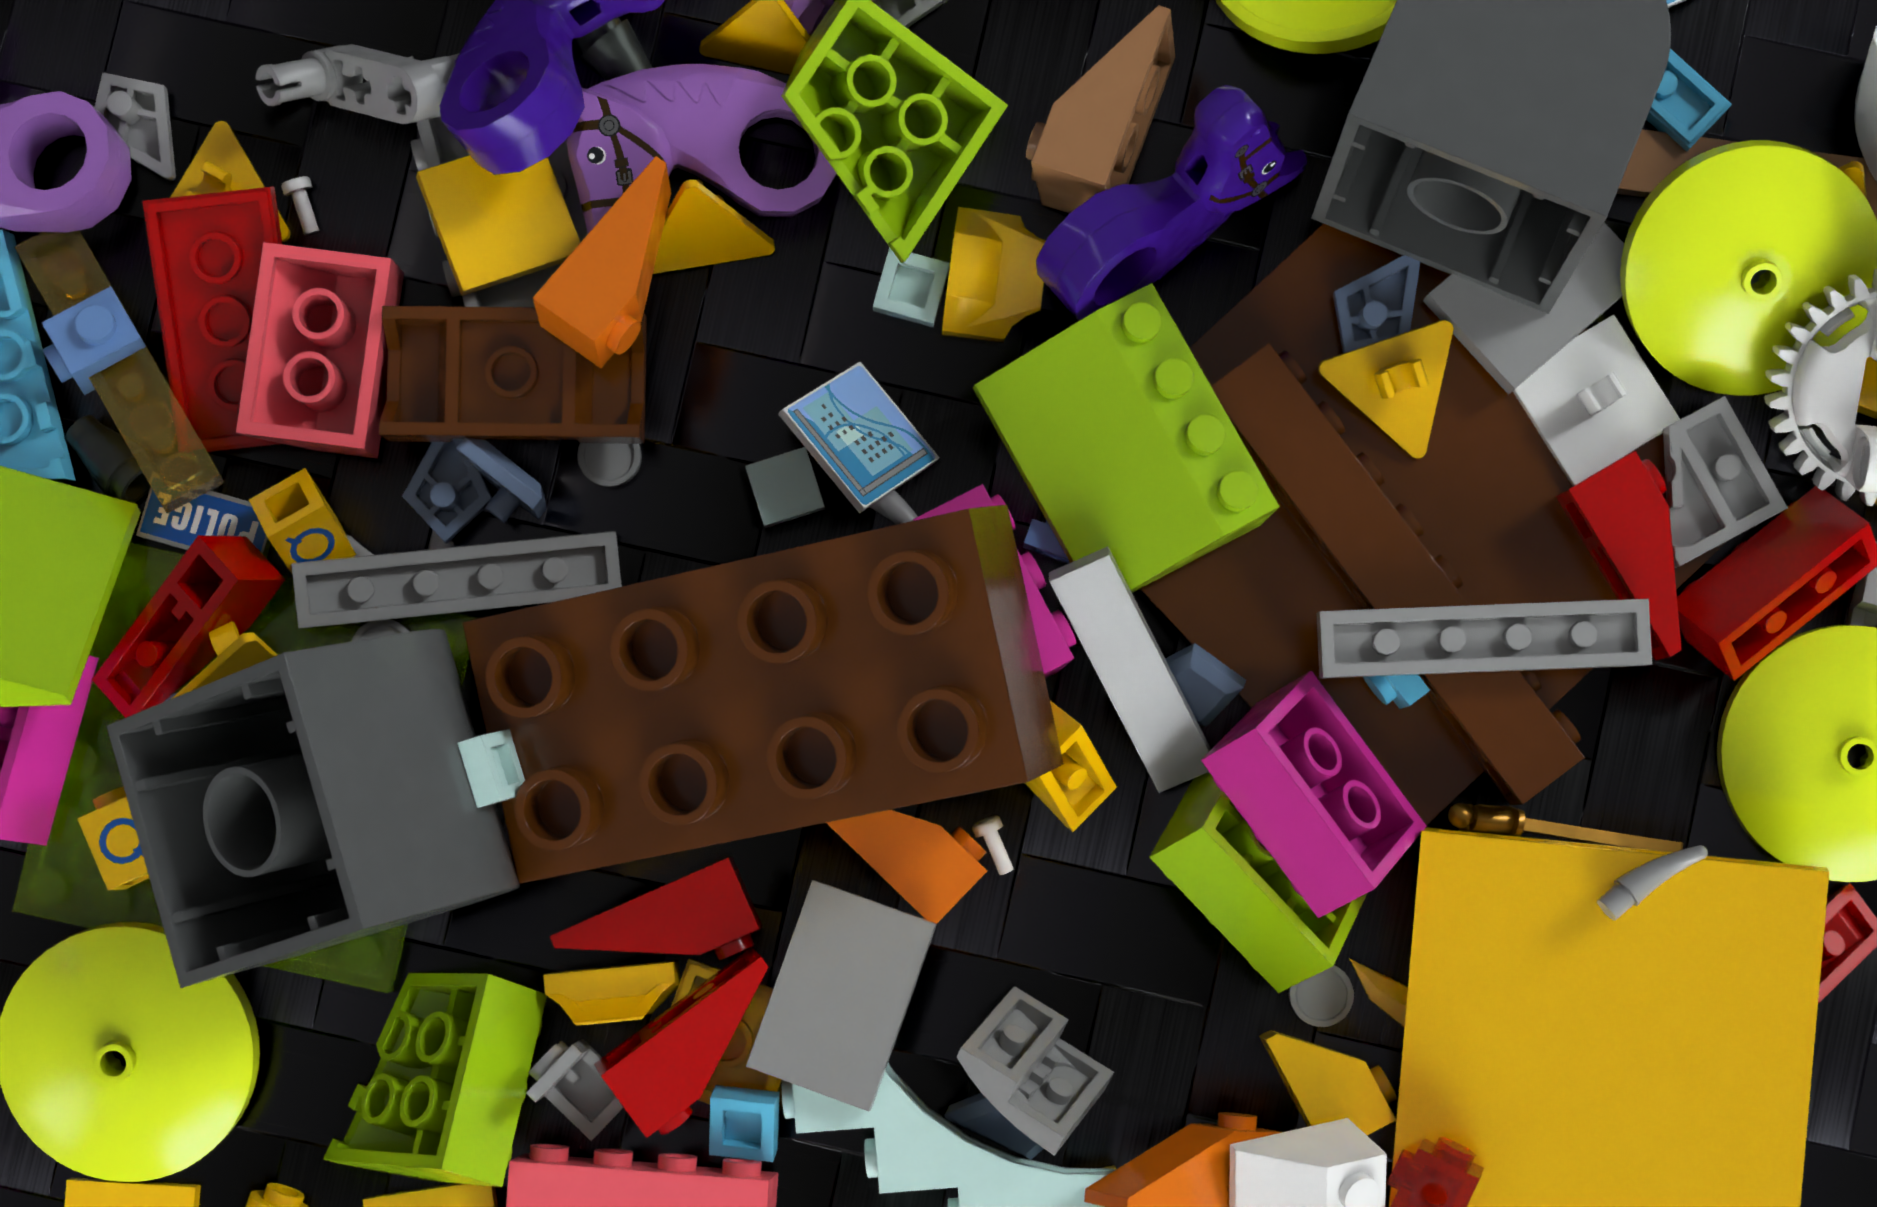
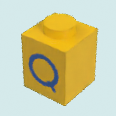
(300, 521)
(114, 841)

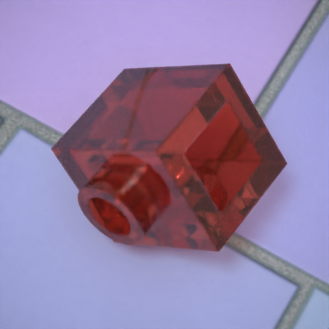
(1435, 1175)

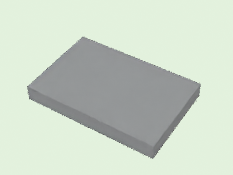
(1519, 339)
(841, 995)

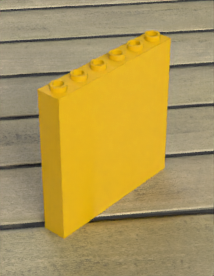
(1607, 1052)

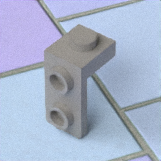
(575, 1087)

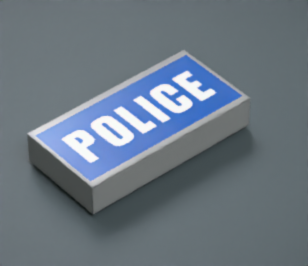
(207, 516)

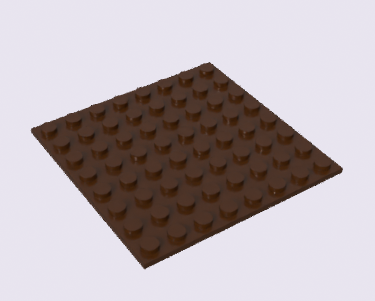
(1477, 493)

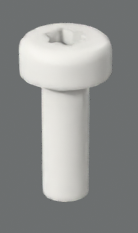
(297, 189)
(989, 830)

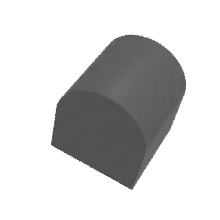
(1497, 135)
(309, 803)

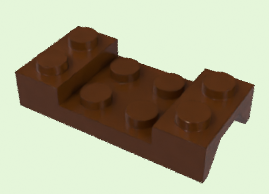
(504, 379)

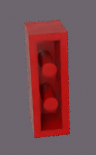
(1776, 581)

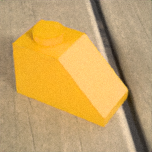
(1078, 784)
(1331, 1083)

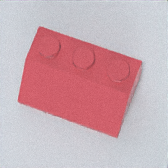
(318, 350)

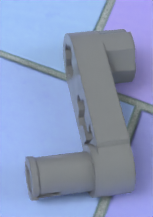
(397, 88)

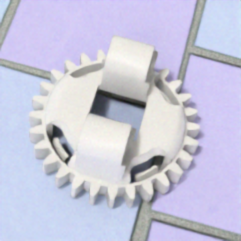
(1825, 390)

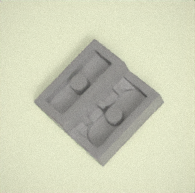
(1032, 1072)

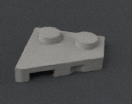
(1714, 481)

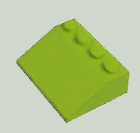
(1127, 442)
(55, 582)

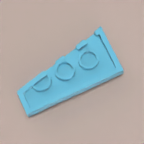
(29, 416)

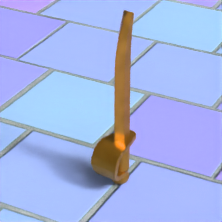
(1512, 822)

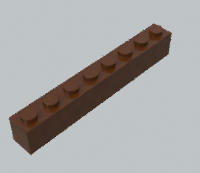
(1386, 565)

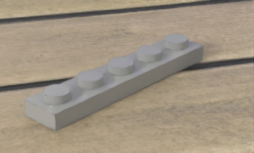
(454, 579)
(1484, 638)

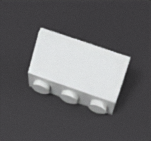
(1309, 1168)

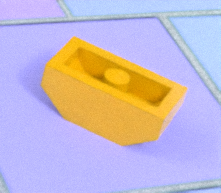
(991, 275)
(613, 991)

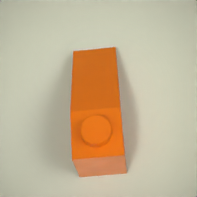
(604, 284)
(916, 858)
(1181, 1170)

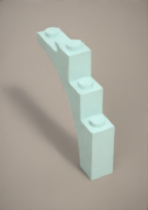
(926, 1152)

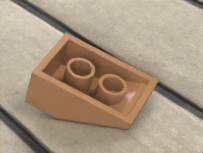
(1103, 118)

